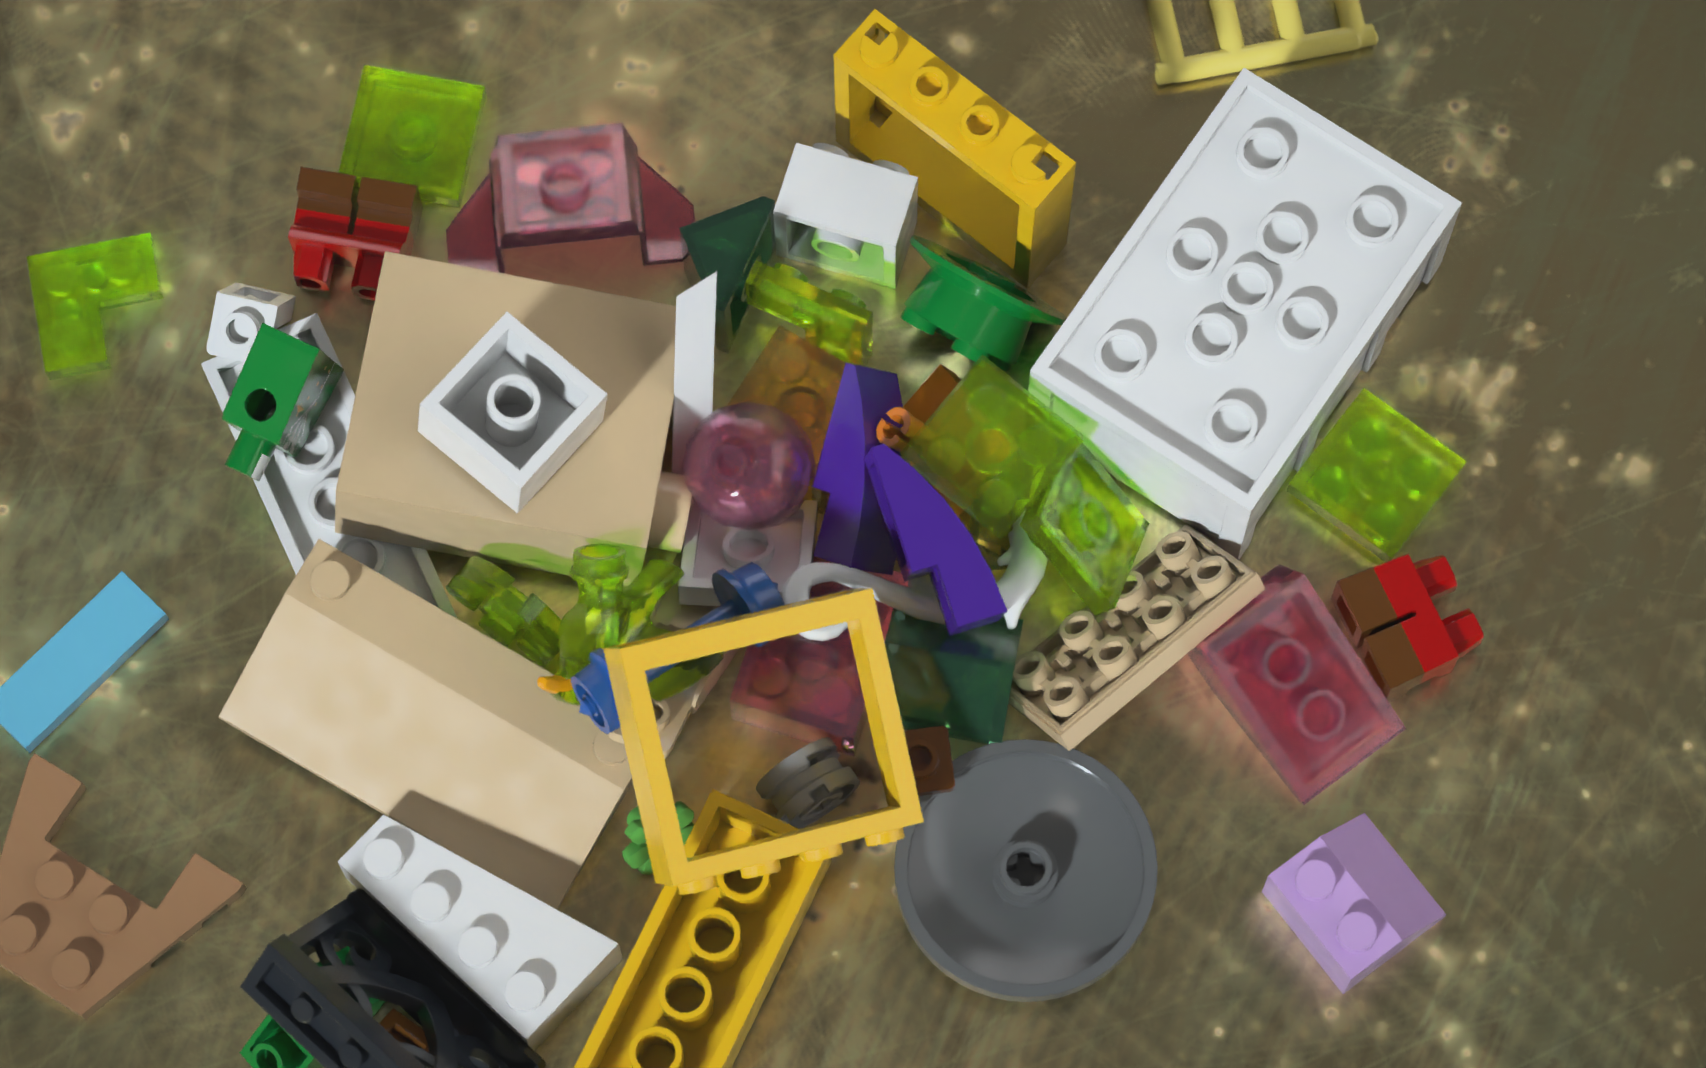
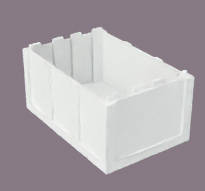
(1242, 308)

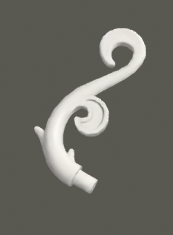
(1017, 585)

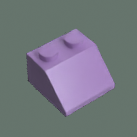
(1351, 901)

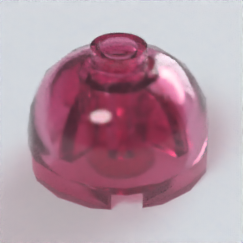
(748, 466)

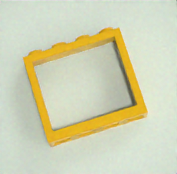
(961, 144)
(648, 768)

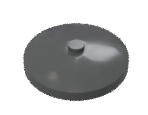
(1027, 872)

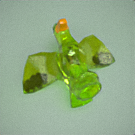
(617, 615)

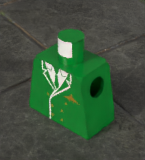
(284, 376)

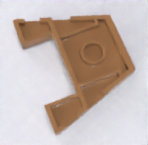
(73, 927)

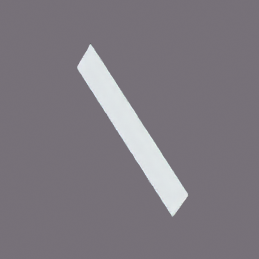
(693, 363)

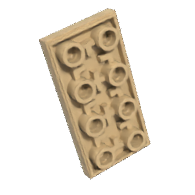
(1110, 657)

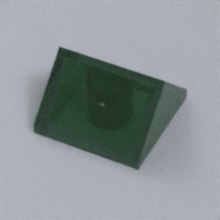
(729, 245)
(954, 678)

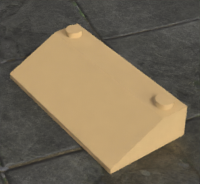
(430, 725)

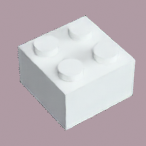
(846, 213)
(512, 412)

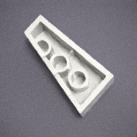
(492, 936)

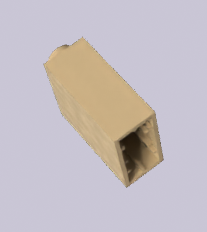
(607, 492)

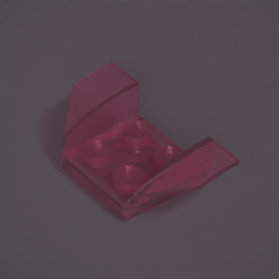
(564, 191)

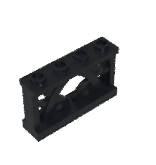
(330, 1004)

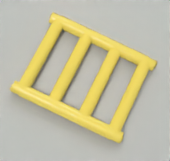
(1236, 55)

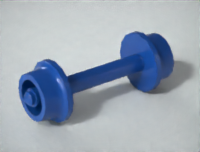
(738, 592)

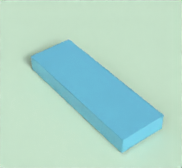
(77, 660)

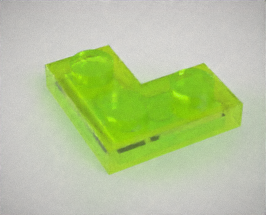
(75, 287)
(830, 320)

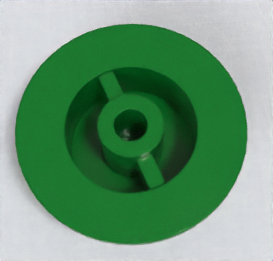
(974, 306)

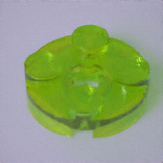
(507, 610)

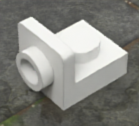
(239, 315)

